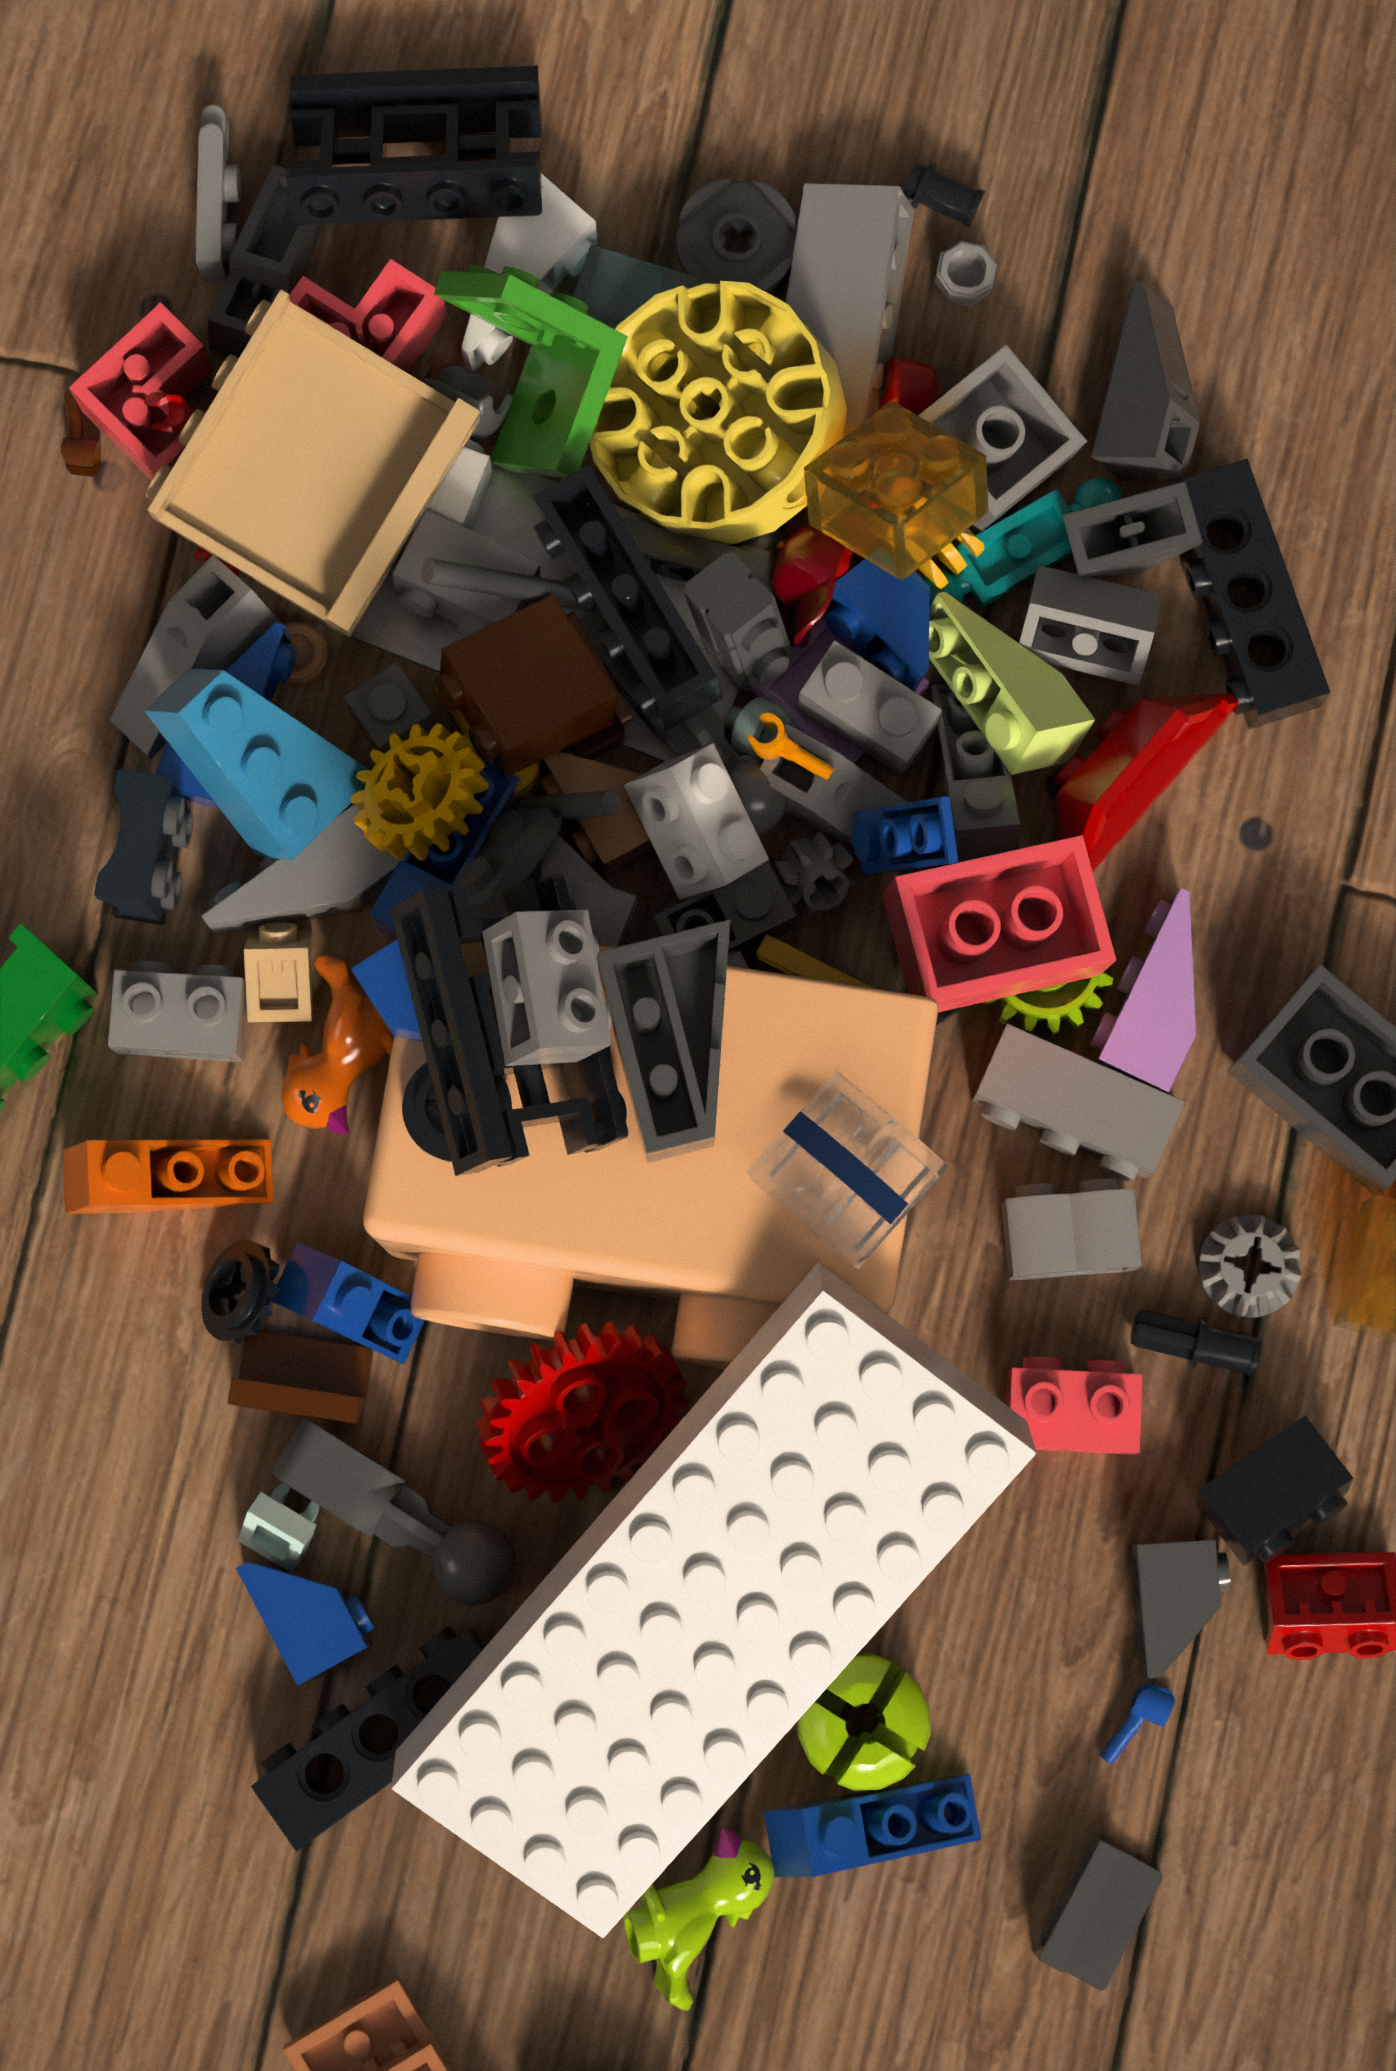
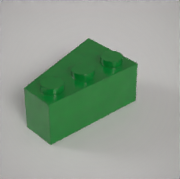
(36, 1006)

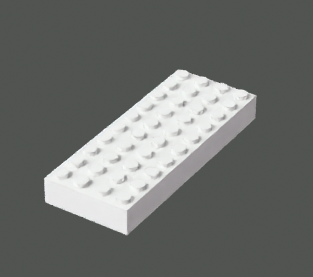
(712, 1601)

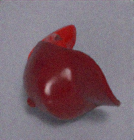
(807, 576)

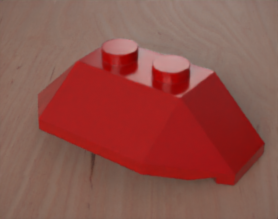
(1132, 767)

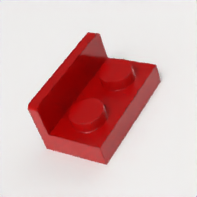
(1331, 1604)

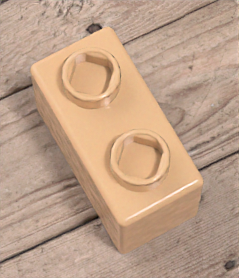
(683, 1229)

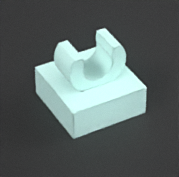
(277, 1530)

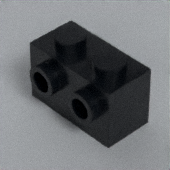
(1276, 1493)

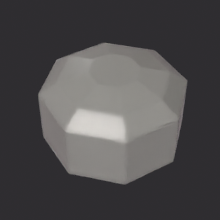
(965, 273)

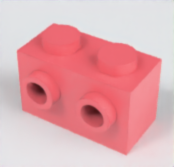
(1078, 1409)

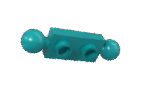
(1021, 544)

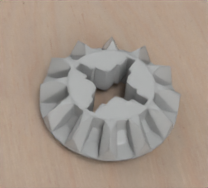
(1225, 1282)

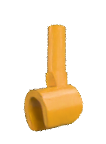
(787, 748)

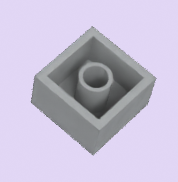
(1012, 423)

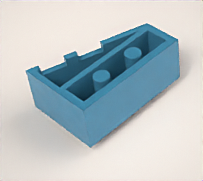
(255, 761)

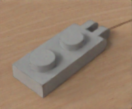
(216, 187)

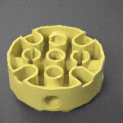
(776, 413)

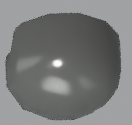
(477, 390)

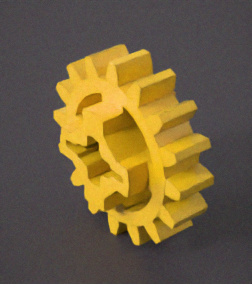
(419, 792)

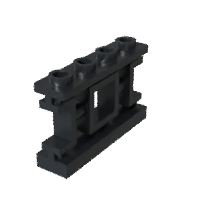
(415, 109)
(466, 1044)

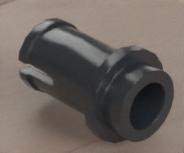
(942, 193)

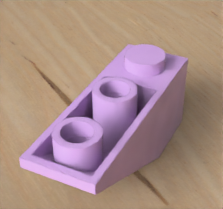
(1158, 1012)

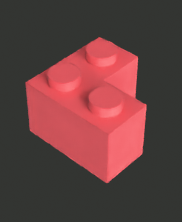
(392, 318)
(148, 359)

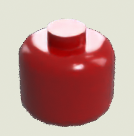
(910, 384)

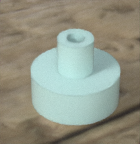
(747, 722)

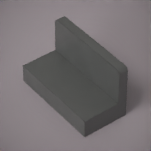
(1098, 1914)

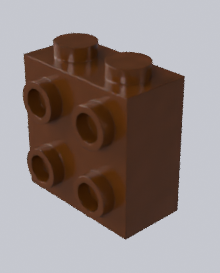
(526, 687)

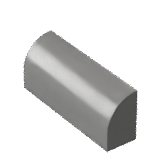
(851, 282)

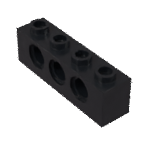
(1297, 684)
(287, 1788)

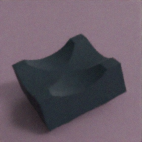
(152, 828)

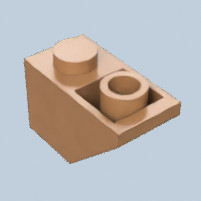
(604, 840)

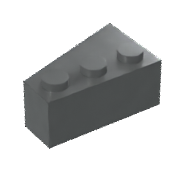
(668, 1033)

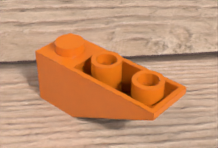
(166, 1175)

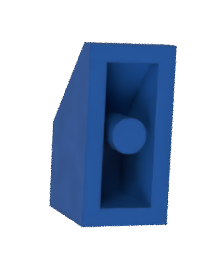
(307, 1619)

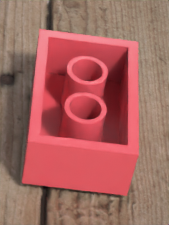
(999, 924)

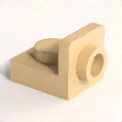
(279, 973)

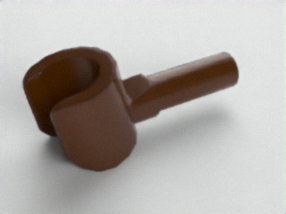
(80, 454)

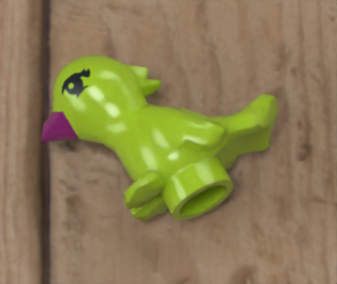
(681, 1916)

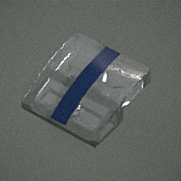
(847, 1169)

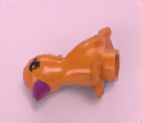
(353, 1042)

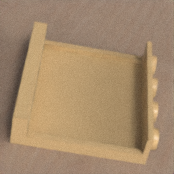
(311, 463)

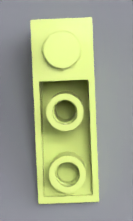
(1006, 689)

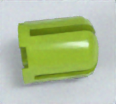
(871, 1758)

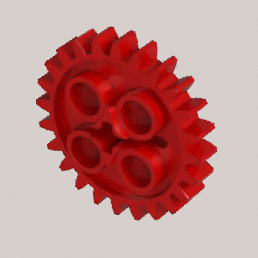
(581, 1412)

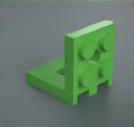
(563, 374)

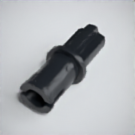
(1196, 1342)

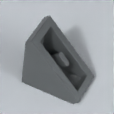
(1132, 532)

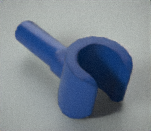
(1148, 1704)

